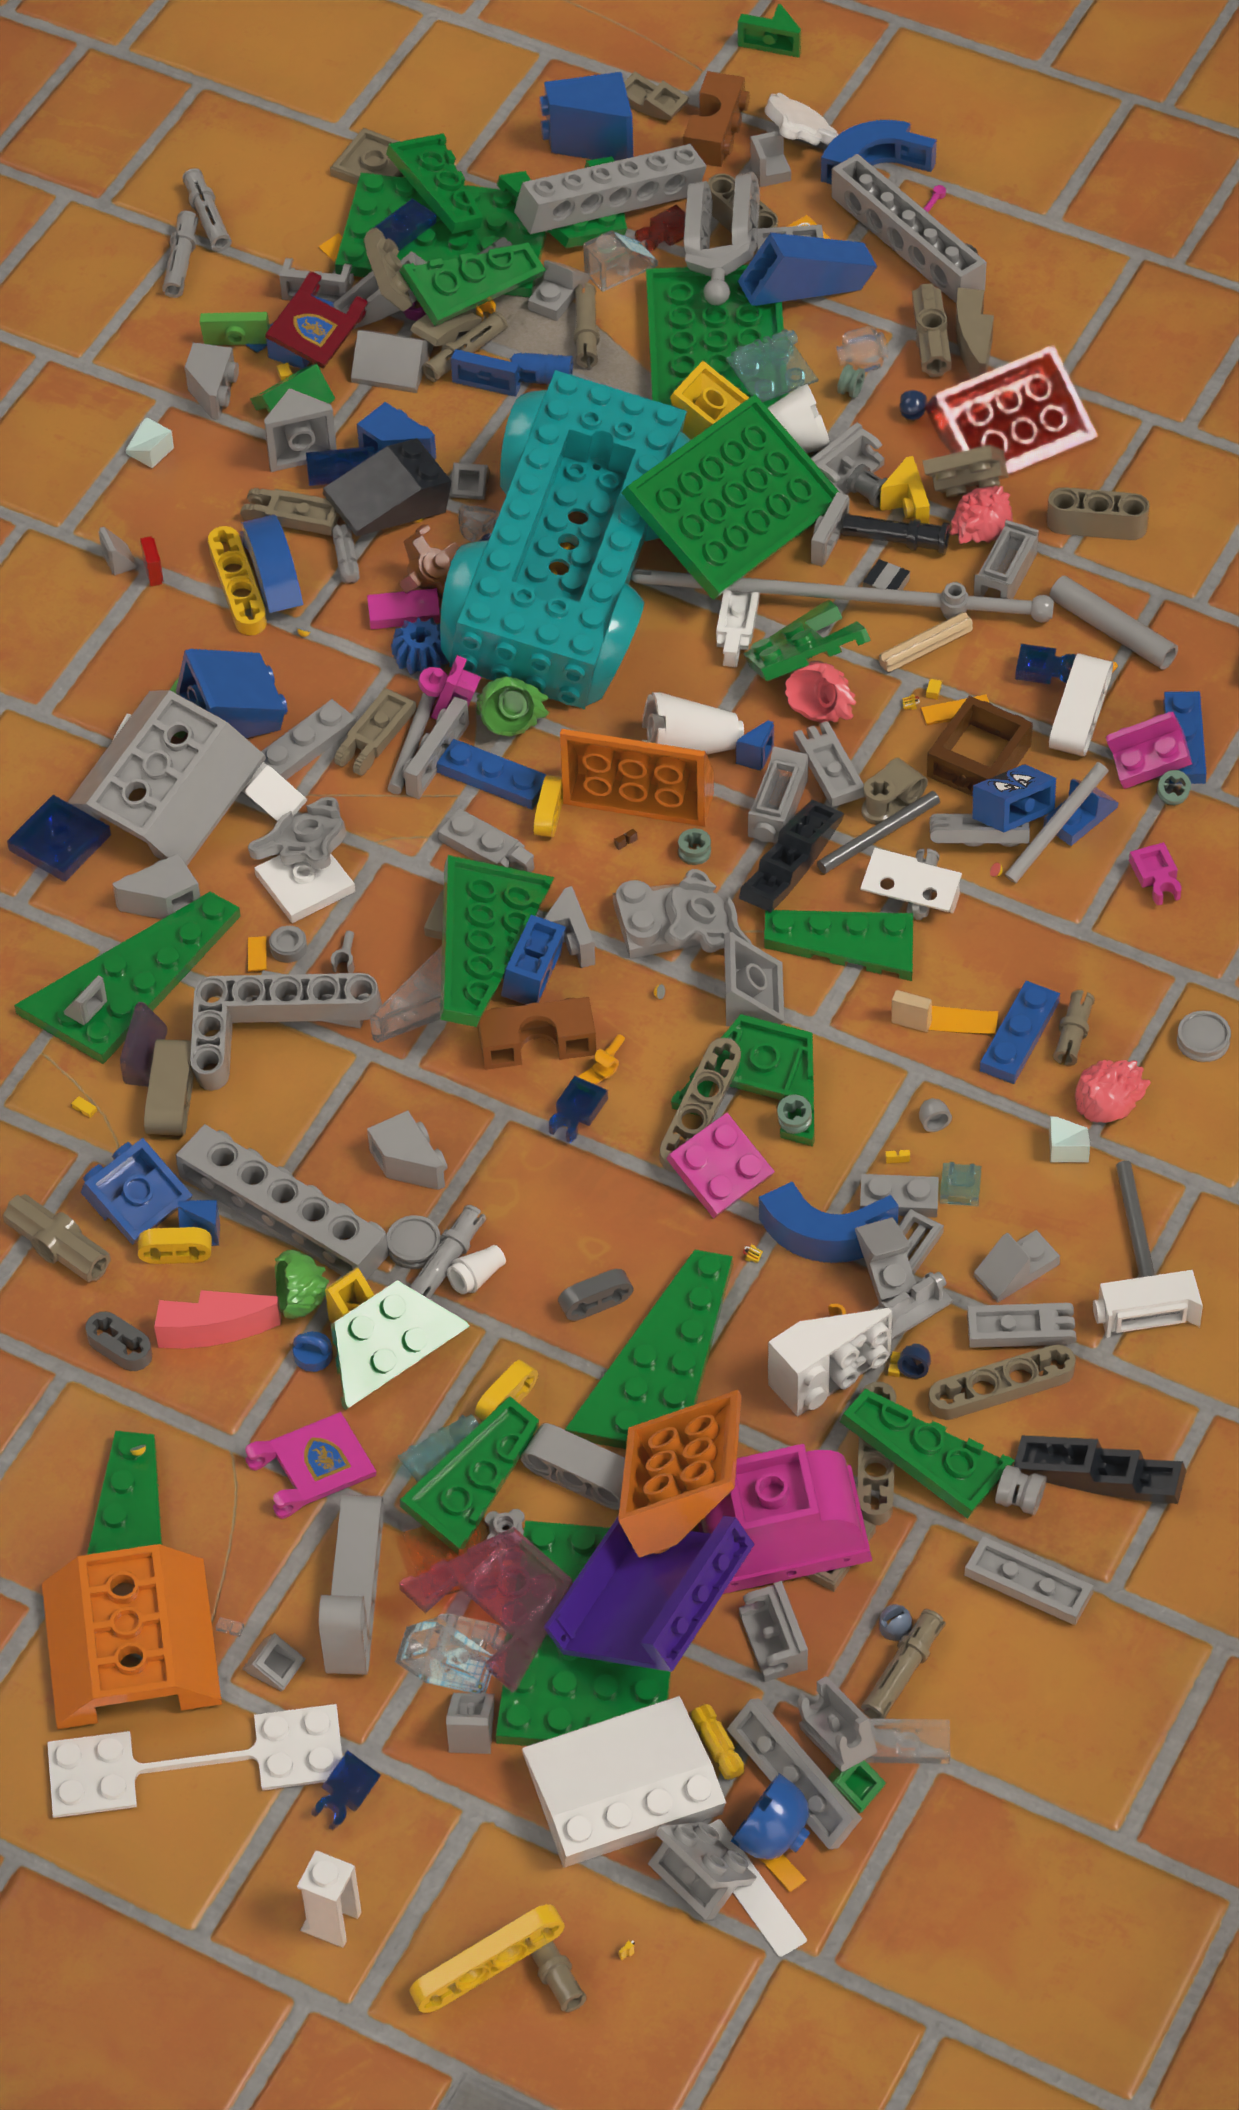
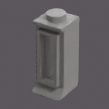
(1008, 560)
(778, 794)

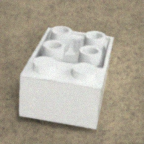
(826, 1355)

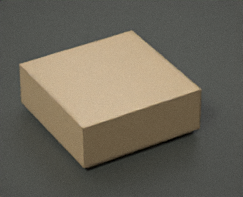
(911, 1011)

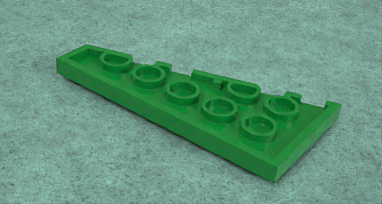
(132, 972)
(663, 1359)

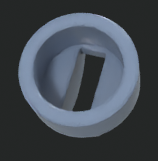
(898, 1626)

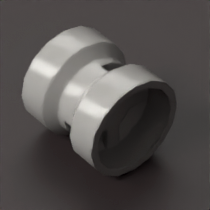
(1020, 1489)

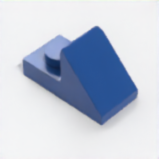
(1087, 816)

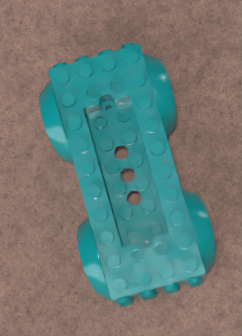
(500, 599)

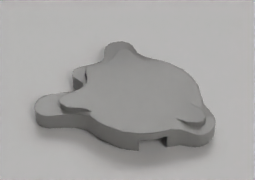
(304, 837)
(700, 914)

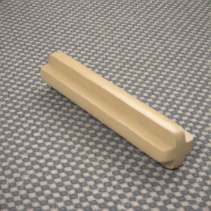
(925, 642)

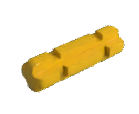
(717, 1742)

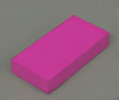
(393, 608)

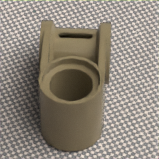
(891, 790)

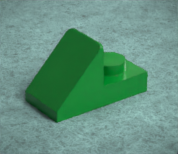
(772, 35)

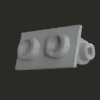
(924, 1301)

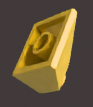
(705, 398)

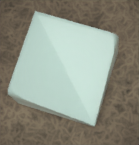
(150, 443)
(1068, 1141)

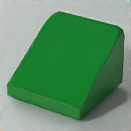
(858, 1784)

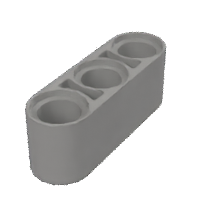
(576, 1465)

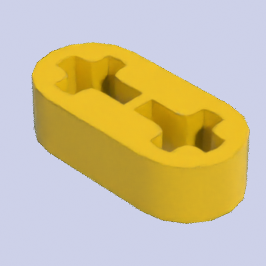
(549, 806)
(174, 1245)
(514, 1382)

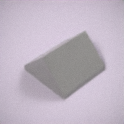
(389, 360)
(297, 427)
(752, 982)

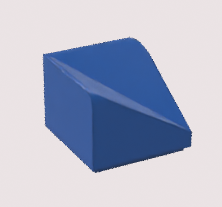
(755, 746)
(202, 1215)

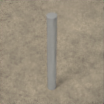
(412, 742)
(1056, 822)

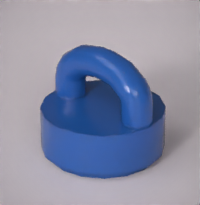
(312, 1351)

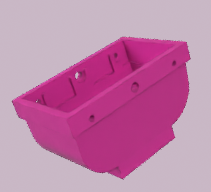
(796, 1512)

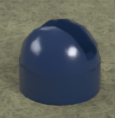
(912, 404)
(910, 1361)

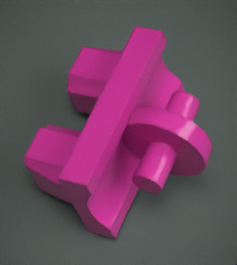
(457, 684)

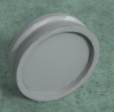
(1203, 1036)
(412, 1241)

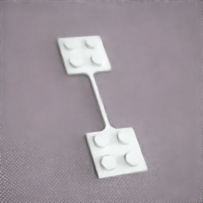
(101, 1773)

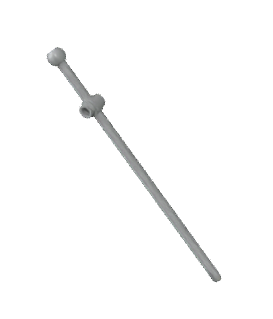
(951, 601)

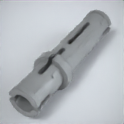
(196, 185)
(182, 244)
(453, 1244)

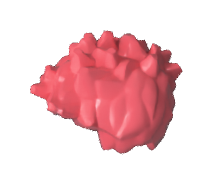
(981, 515)
(820, 693)
(1110, 1090)

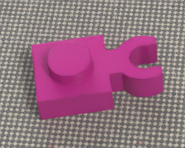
(1157, 869)

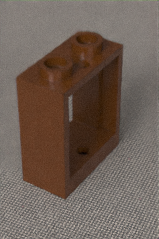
(951, 767)

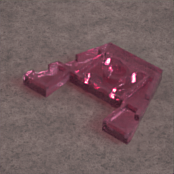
(510, 1584)

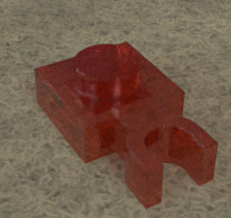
(665, 227)

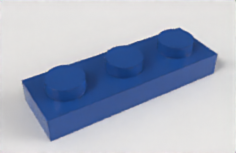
(1188, 712)
(491, 773)
(1019, 1032)

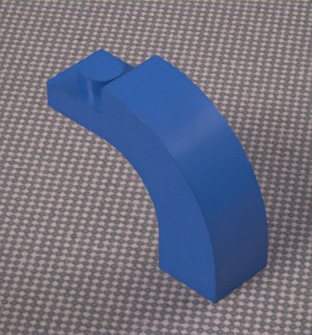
(880, 143)
(272, 563)
(816, 1233)

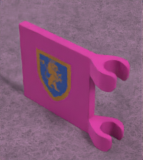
(316, 1461)

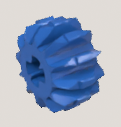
(418, 646)

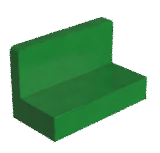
(306, 381)

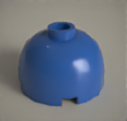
(775, 1822)

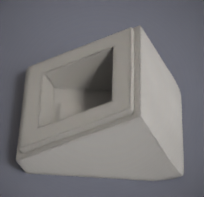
(469, 481)
(116, 552)
(87, 1002)
(274, 1662)

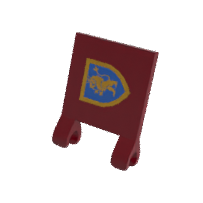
(312, 326)

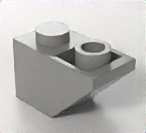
(210, 375)
(157, 889)
(405, 1152)

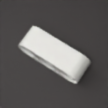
(1081, 704)

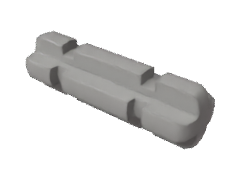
(345, 553)

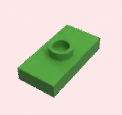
(234, 328)

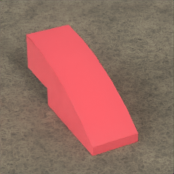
(215, 1319)

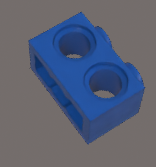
(533, 960)

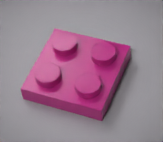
(720, 1165)

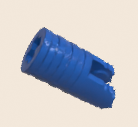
(541, 367)

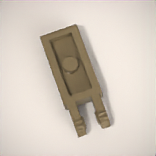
(386, 267)
(292, 510)
(375, 730)

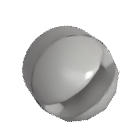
(934, 1115)

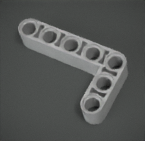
(269, 1008)
(348, 1612)

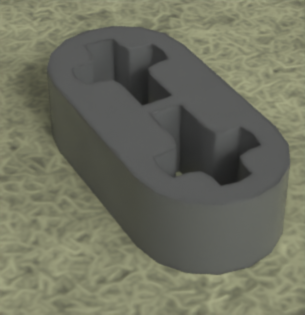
(595, 1294)
(122, 1336)

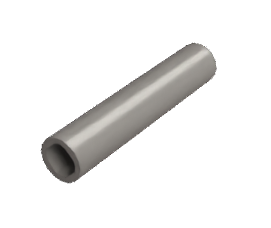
(1114, 622)

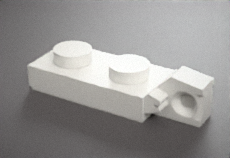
(736, 624)

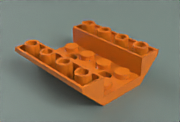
(160, 1620)

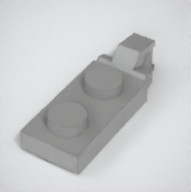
(484, 842)

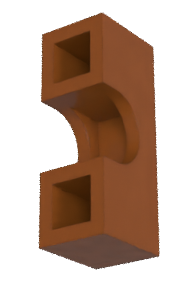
(720, 116)
(563, 1022)

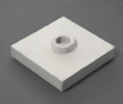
(301, 888)

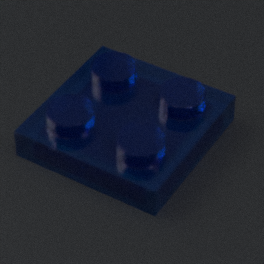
(59, 838)

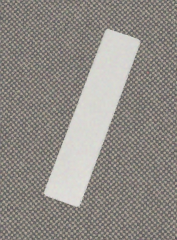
(763, 1904)

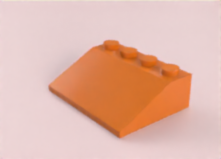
(636, 777)
(678, 1471)

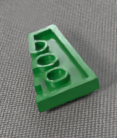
(435, 177)
(470, 280)
(129, 1497)

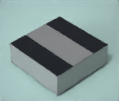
(887, 576)

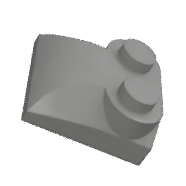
(644, 918)

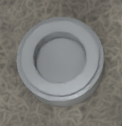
(288, 944)

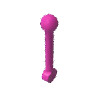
(938, 193)

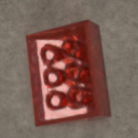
(1019, 408)

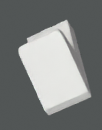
(273, 793)

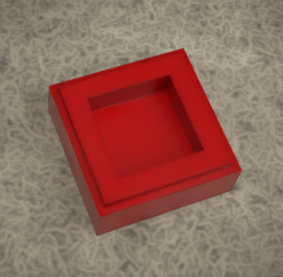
(151, 561)

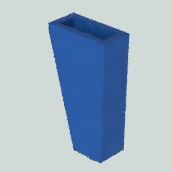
(805, 267)

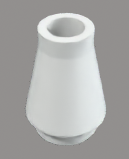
(473, 1270)

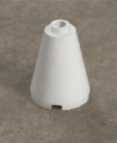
(801, 419)
(690, 724)

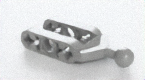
(721, 260)

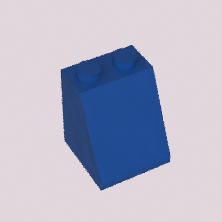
(588, 117)
(233, 688)

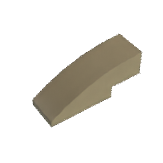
(973, 331)

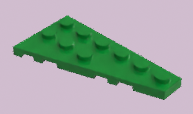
(481, 927)

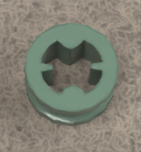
(851, 381)
(1172, 798)
(691, 837)
(799, 1123)

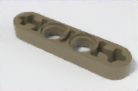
(696, 1103)
(1005, 1387)
(866, 1483)

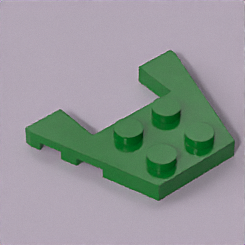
(577, 233)
(799, 641)
(772, 1063)

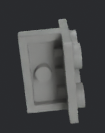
(699, 1866)

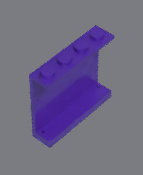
(647, 1605)

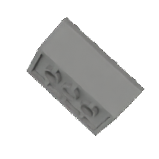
(184, 783)

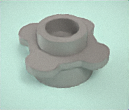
(497, 1521)

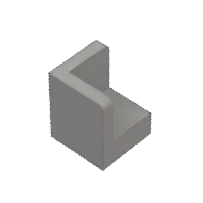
(768, 159)

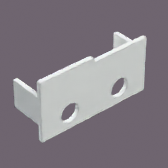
(912, 880)

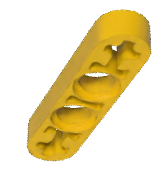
(237, 580)
(487, 1958)

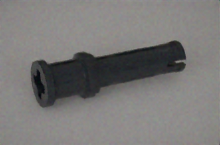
(912, 534)

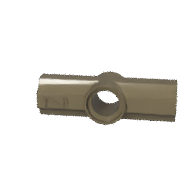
(931, 330)
(56, 1238)

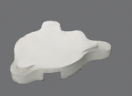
(798, 120)

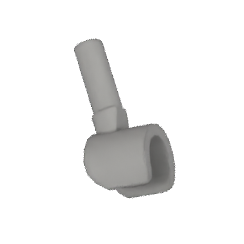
(344, 954)

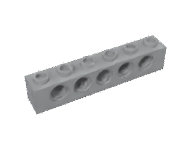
(608, 188)
(907, 227)
(202, 1165)

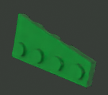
(859, 938)
(941, 1462)
(467, 1480)

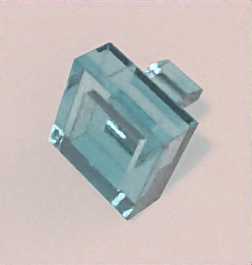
(960, 1184)

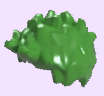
(510, 706)
(298, 1283)

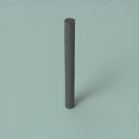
(878, 832)
(1135, 1219)

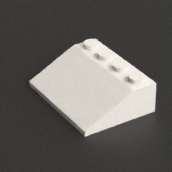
(623, 1780)

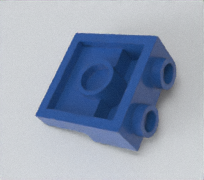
(134, 1190)

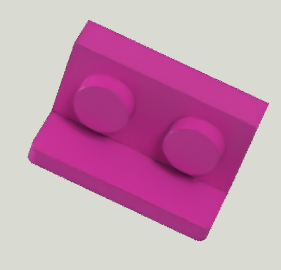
(1149, 749)

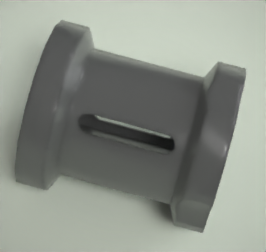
(866, 484)

